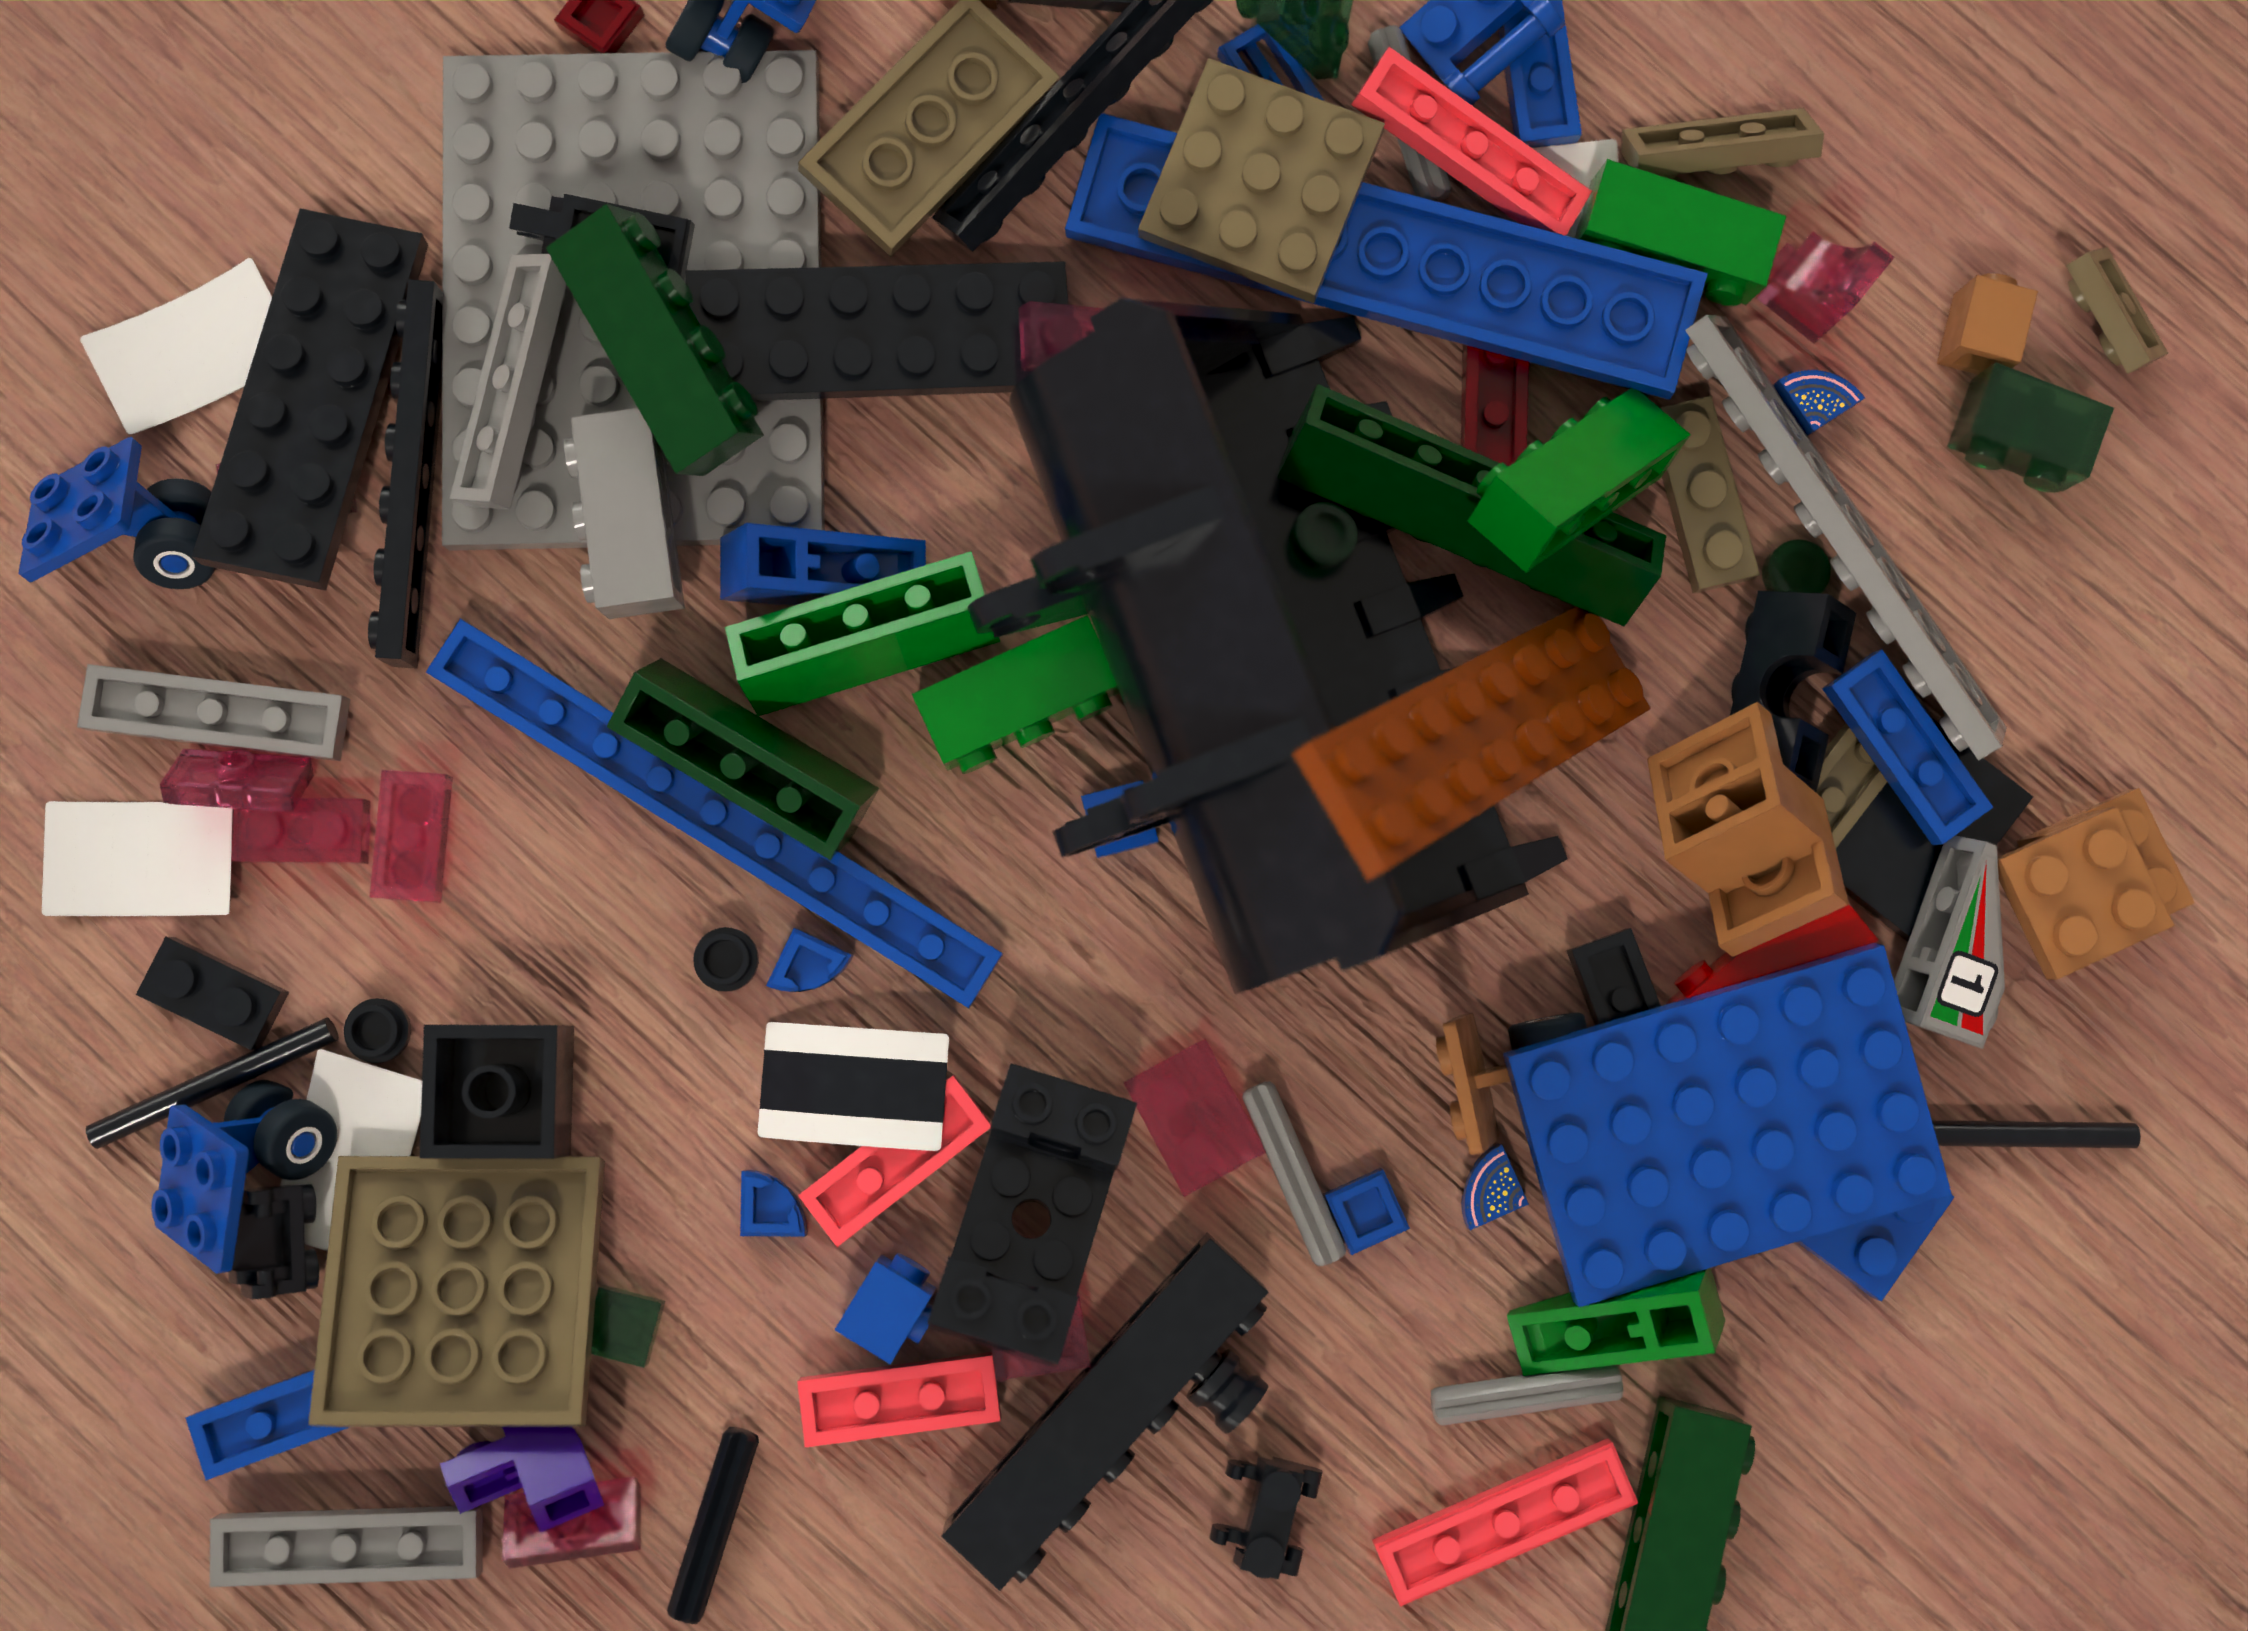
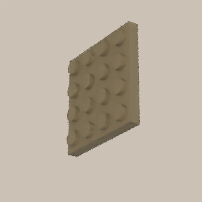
(459, 1293)

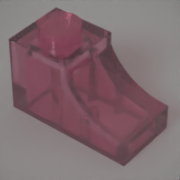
(1821, 282)

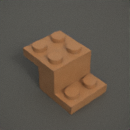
(1746, 830)
(2093, 884)

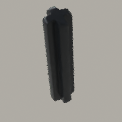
(712, 1525)

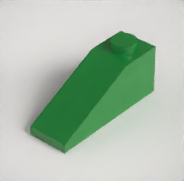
(1643, 1325)

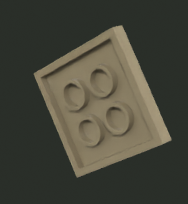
(1261, 180)

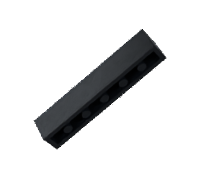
(1104, 1412)

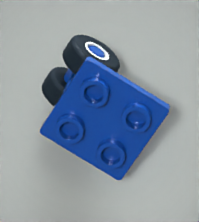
(741, 47)
(103, 501)
(209, 1163)

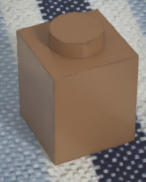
(1987, 324)

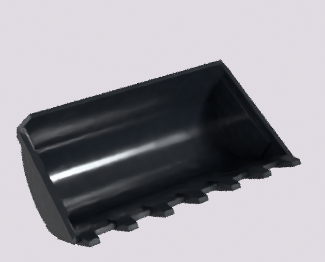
(1225, 645)

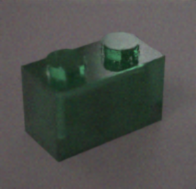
(2029, 429)

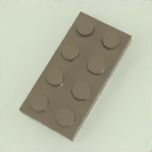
(928, 124)

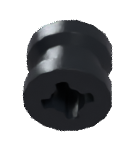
(1228, 1392)

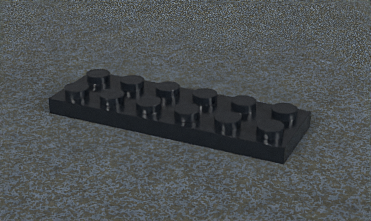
(873, 327)
(310, 401)

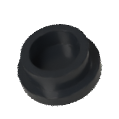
(726, 959)
(377, 1030)

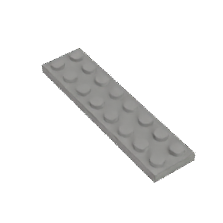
(1860, 555)

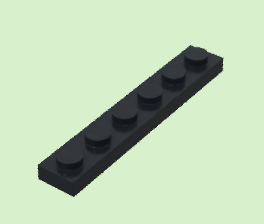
(1062, 118)
(408, 499)

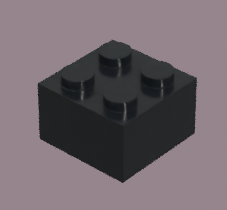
(496, 1091)

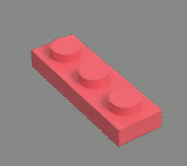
(880, 1176)
(899, 1399)

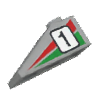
(1955, 951)

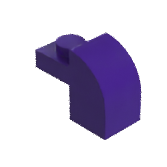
(540, 1460)

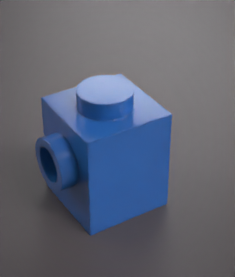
(889, 1307)

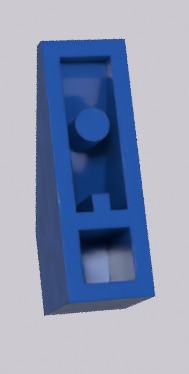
(804, 564)

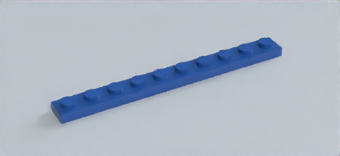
(830, 888)

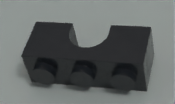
(1786, 642)

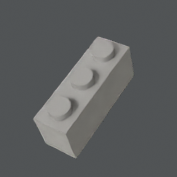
(624, 515)

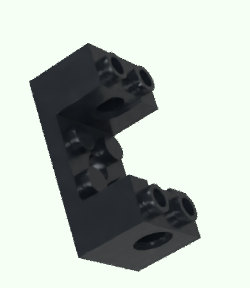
(1046, 1147)

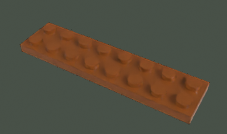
(1470, 738)

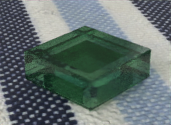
(625, 1325)

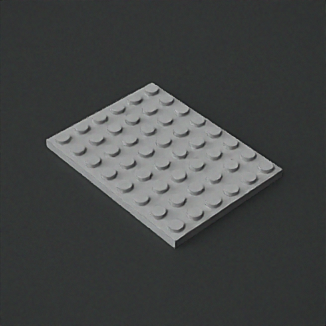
(652, 140)

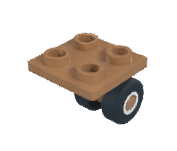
(1462, 1056)

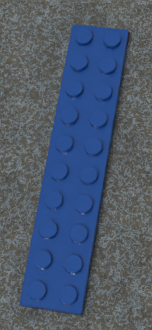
(1439, 272)

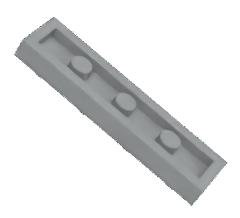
(510, 383)
(213, 712)
(345, 1546)

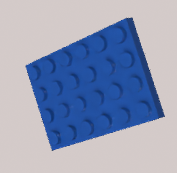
(1727, 1124)

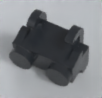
(271, 1244)
(1269, 1515)

